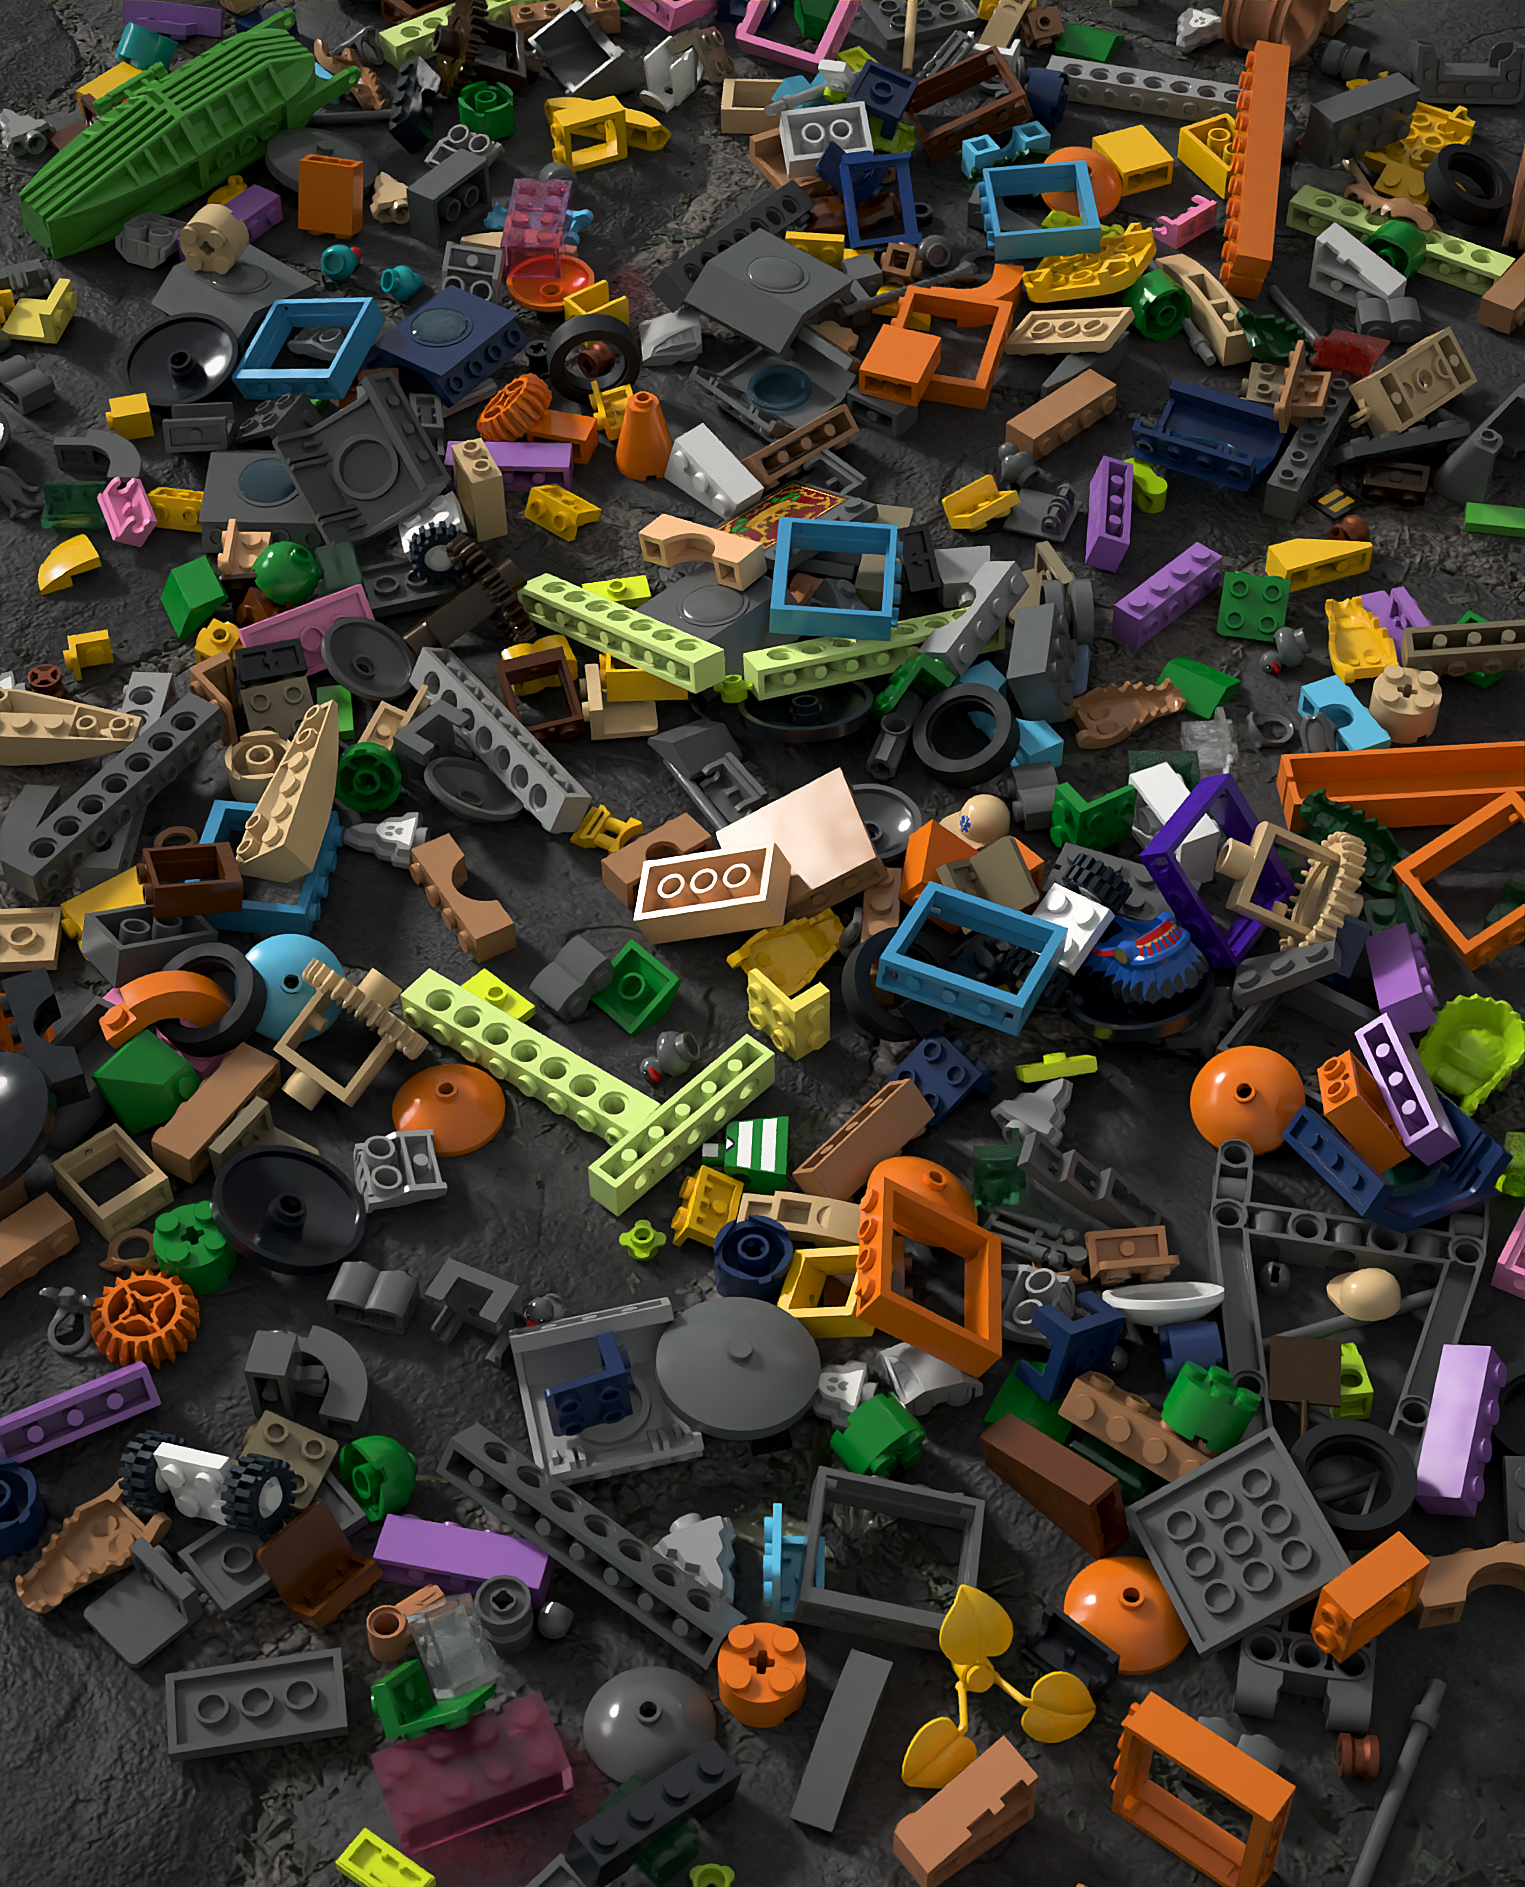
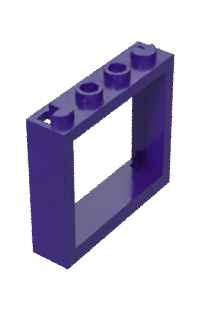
(1236, 822)

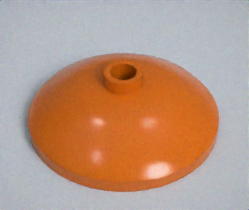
(1104, 181)
(547, 294)
(1261, 1116)
(460, 1119)
(930, 1182)
(1142, 1632)

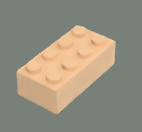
(713, 893)

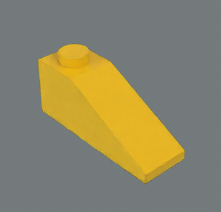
(1317, 561)

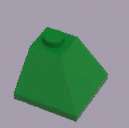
(814, 16)
(146, 1082)

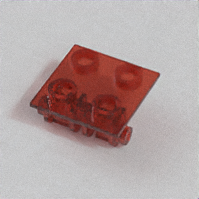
(1348, 352)

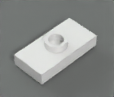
(837, 75)

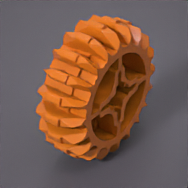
(514, 409)
(145, 1319)

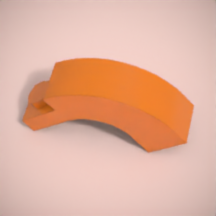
(1004, 285)
(163, 997)

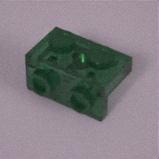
(73, 505)
(996, 1173)

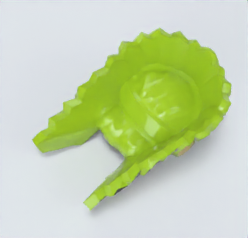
(1473, 1048)

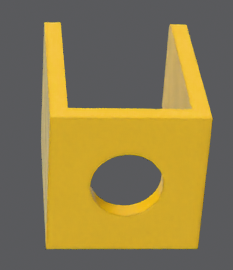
(596, 301)

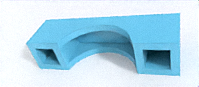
(1037, 738)

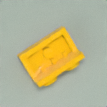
(611, 408)
(978, 503)

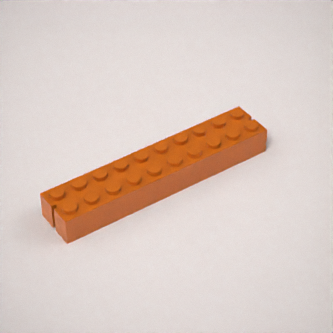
(1255, 170)
(1405, 783)

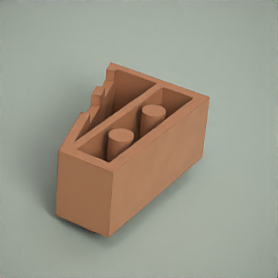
(967, 1815)

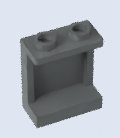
(199, 427)

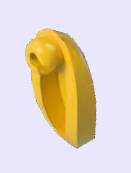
(228, 192)

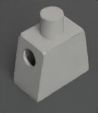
(956, 571)

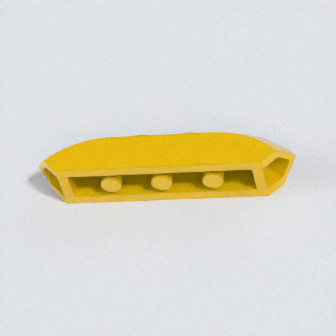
(641, 129)

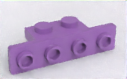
(174, 18)
(1395, 614)

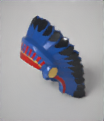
(1144, 960)

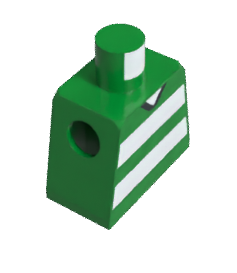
(753, 1154)

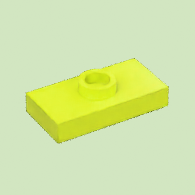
(626, 591)
(500, 995)
(1056, 1066)
(377, 1864)

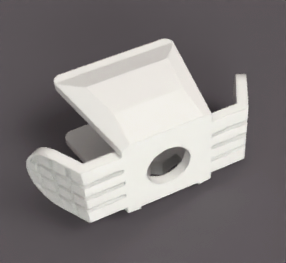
(662, 75)

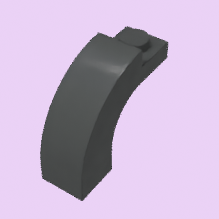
(101, 452)
(348, 1401)

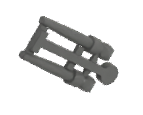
(930, 68)
(1034, 1244)

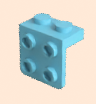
(783, 1564)

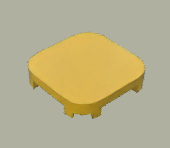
(1428, 134)
(1093, 274)

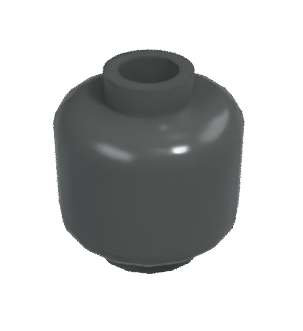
(561, 171)

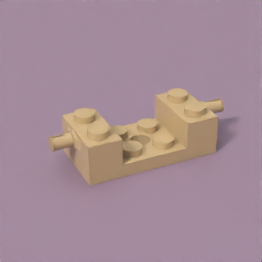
(1394, 396)

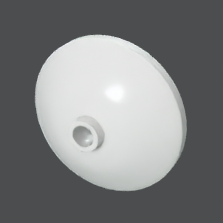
(1164, 1302)

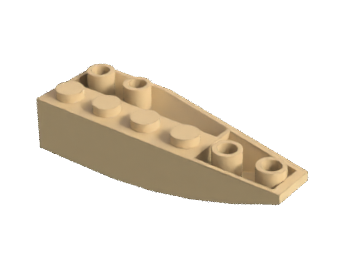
(1212, 308)
(56, 730)
(297, 804)

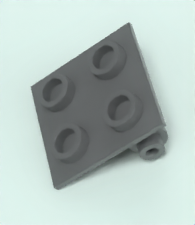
(25, 280)
(1044, 513)

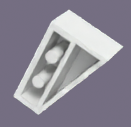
(1351, 270)
(711, 473)

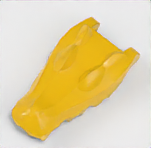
(1357, 642)
(791, 952)

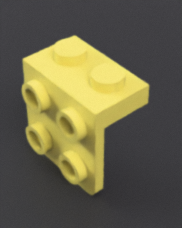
(43, 319)
(792, 1024)

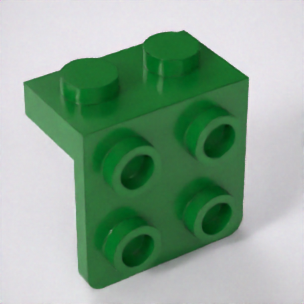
(1252, 606)
(923, 675)
(1092, 823)
(407, 1707)

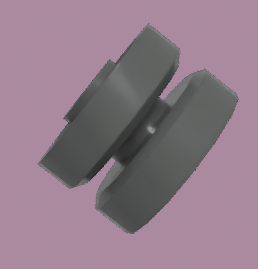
(1076, 606)

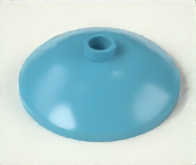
(284, 958)

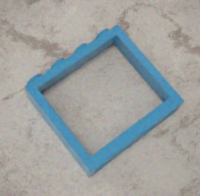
(1033, 180)
(260, 382)
(836, 537)
(266, 916)
(960, 994)

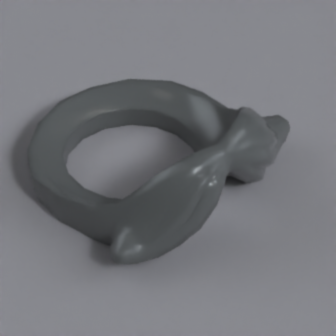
(1258, 719)
(851, 933)

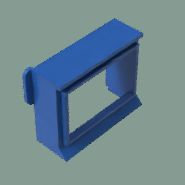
(867, 161)

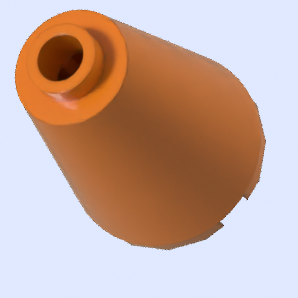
(643, 439)

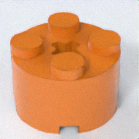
(762, 1674)

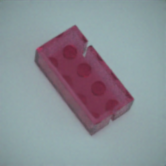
(537, 228)
(472, 1774)

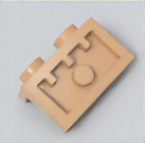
(241, 549)

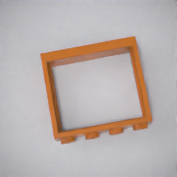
(964, 307)
(1448, 850)
(966, 1348)
(1219, 1765)

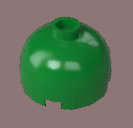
(287, 573)
(367, 777)
(379, 1475)

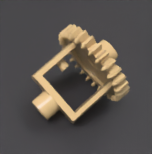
(1322, 898)
(371, 1002)

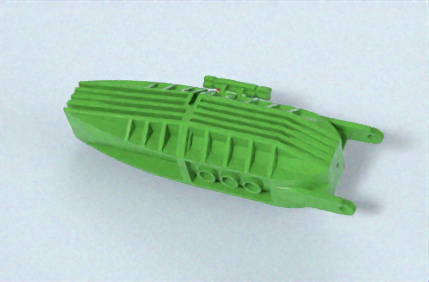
(176, 135)

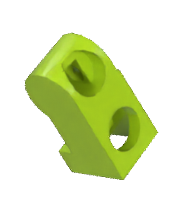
(1147, 488)
(1355, 1387)

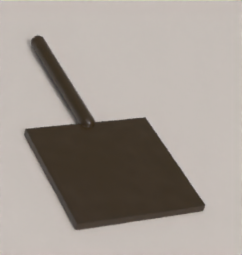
(1305, 1373)

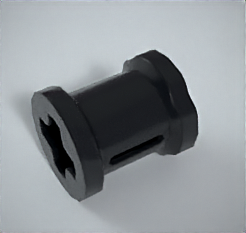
(537, 358)

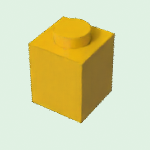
(130, 417)

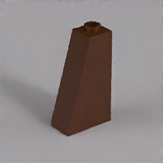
(1059, 1484)

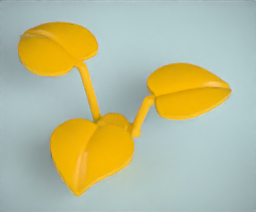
(969, 1633)

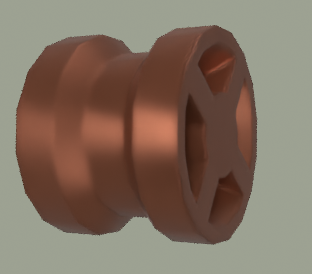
(595, 361)
(1350, 529)
(47, 680)
(1358, 1757)

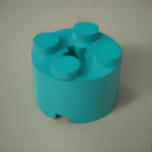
(145, 47)

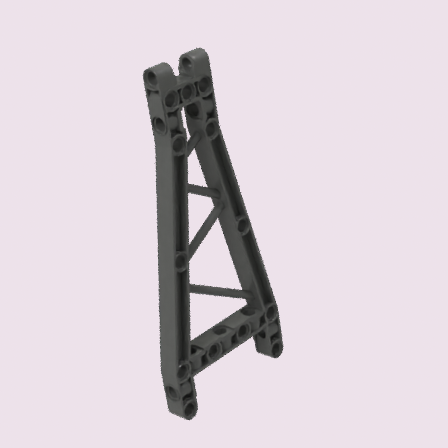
(1320, 1240)

